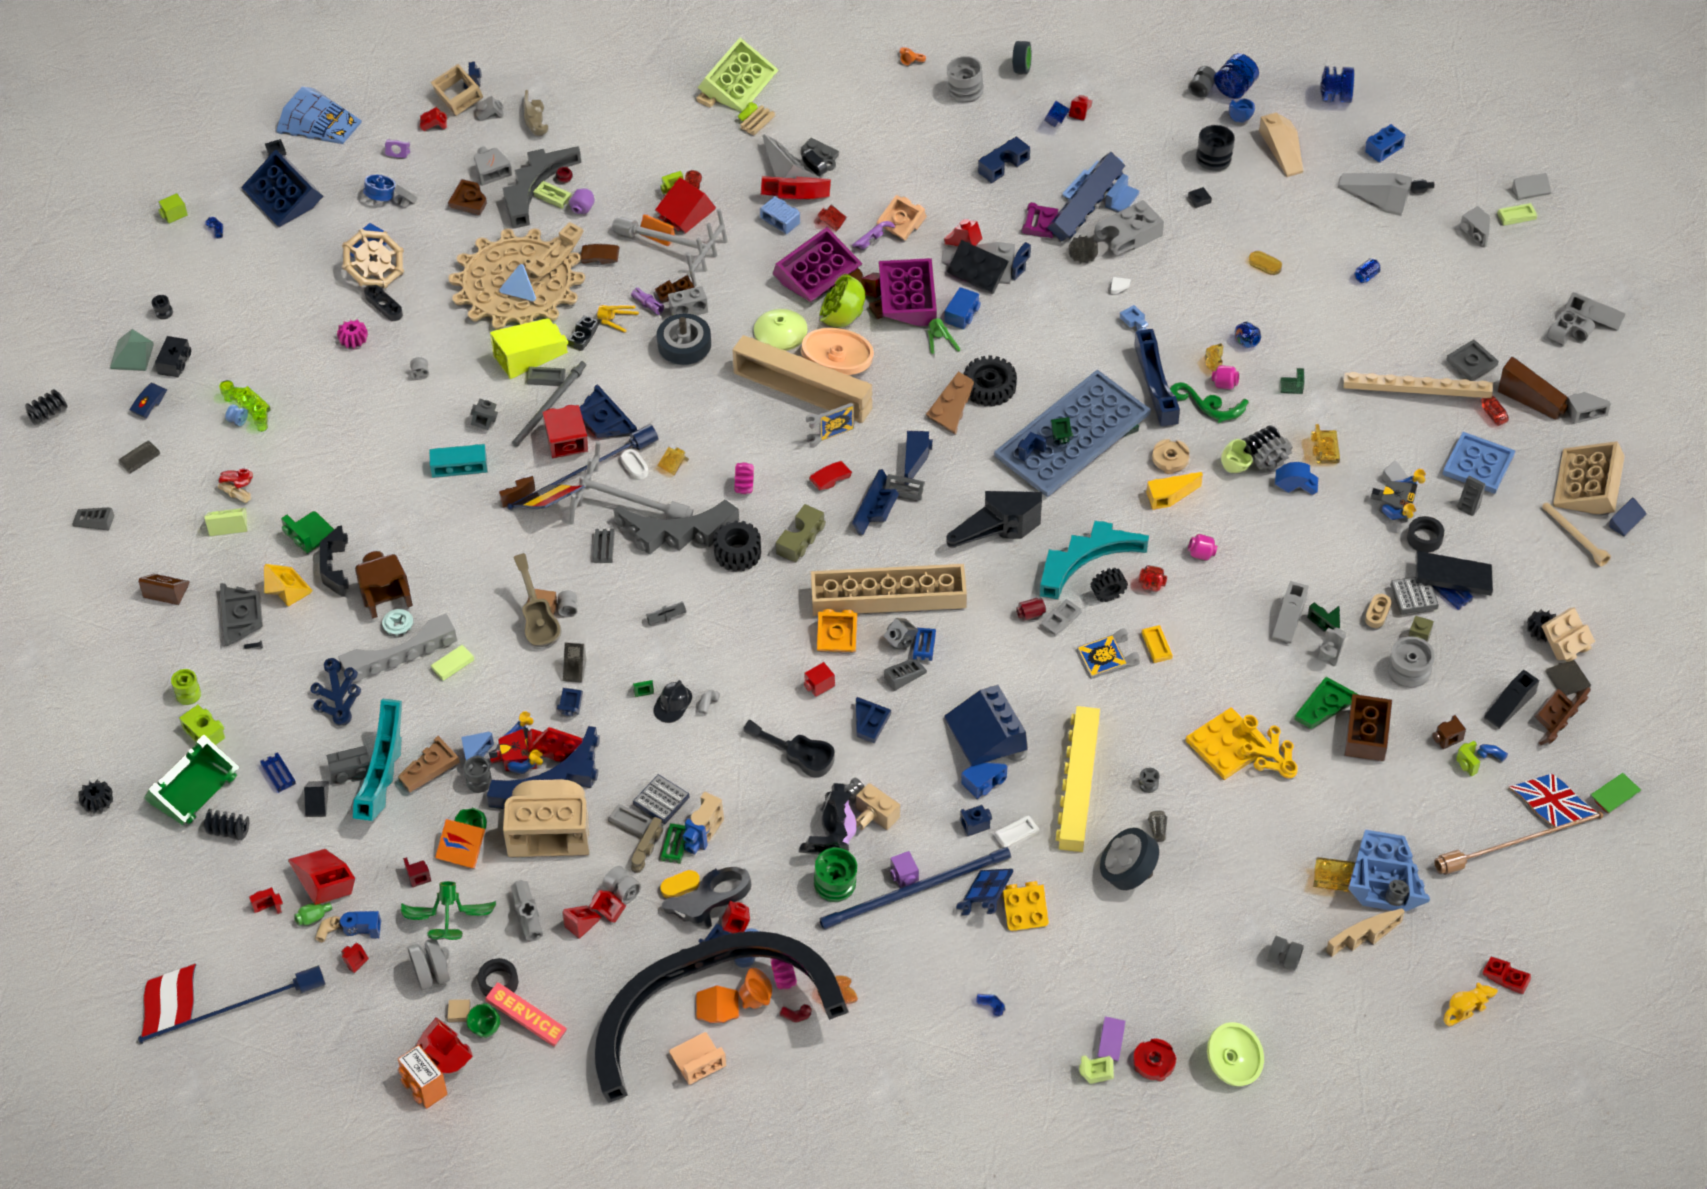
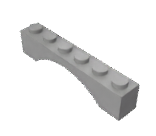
(435, 634)

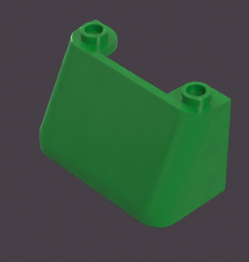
(192, 782)

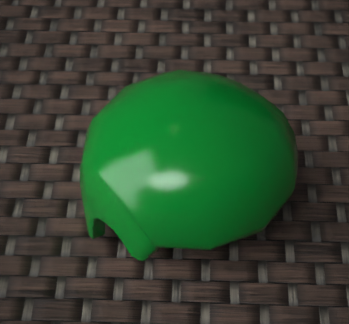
(472, 817)
(483, 1020)

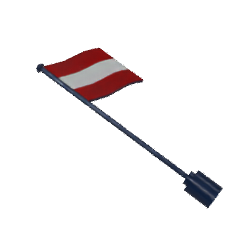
(171, 999)

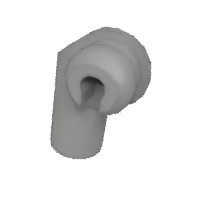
(707, 698)

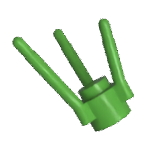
(938, 329)

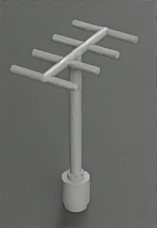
(630, 228)
(674, 510)

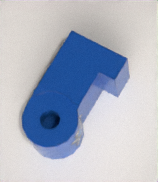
(361, 922)

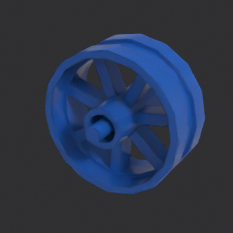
(379, 187)

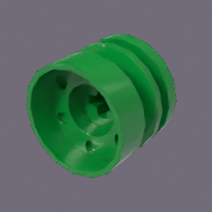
(838, 865)

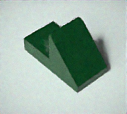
(1322, 619)

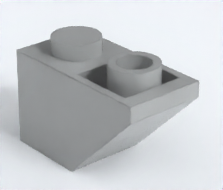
(1476, 224)

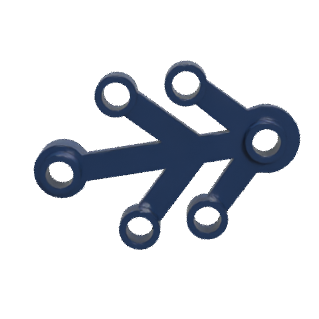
(338, 692)

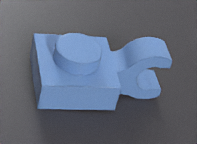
(1134, 317)

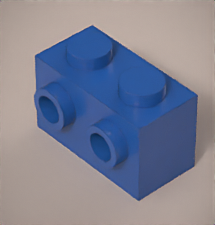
(1385, 143)

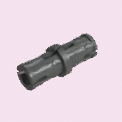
(666, 613)

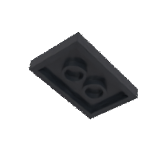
(977, 266)

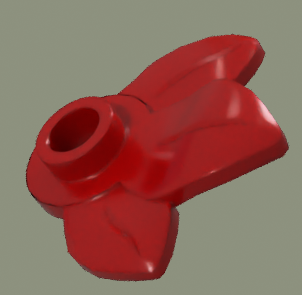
(240, 478)

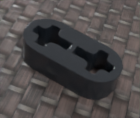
(814, 162)

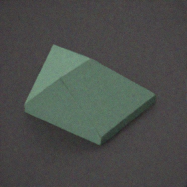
(132, 352)

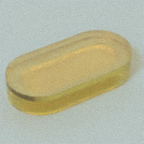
(1265, 263)

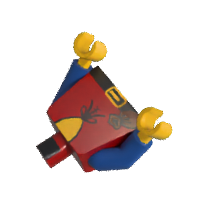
(515, 748)

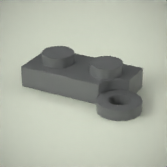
(824, 151)

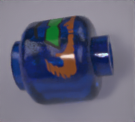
(1247, 334)

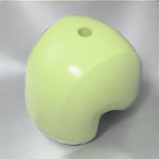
(1235, 458)

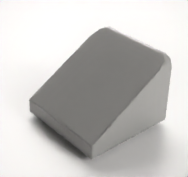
(1393, 472)

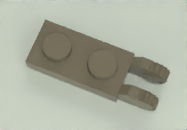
(646, 845)

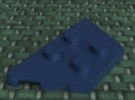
(604, 416)

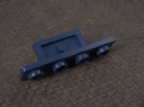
(876, 503)

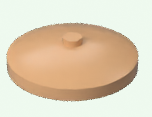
(838, 350)

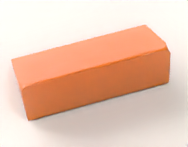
(657, 225)

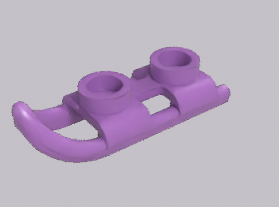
(876, 232)

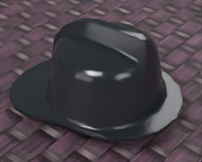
(672, 702)

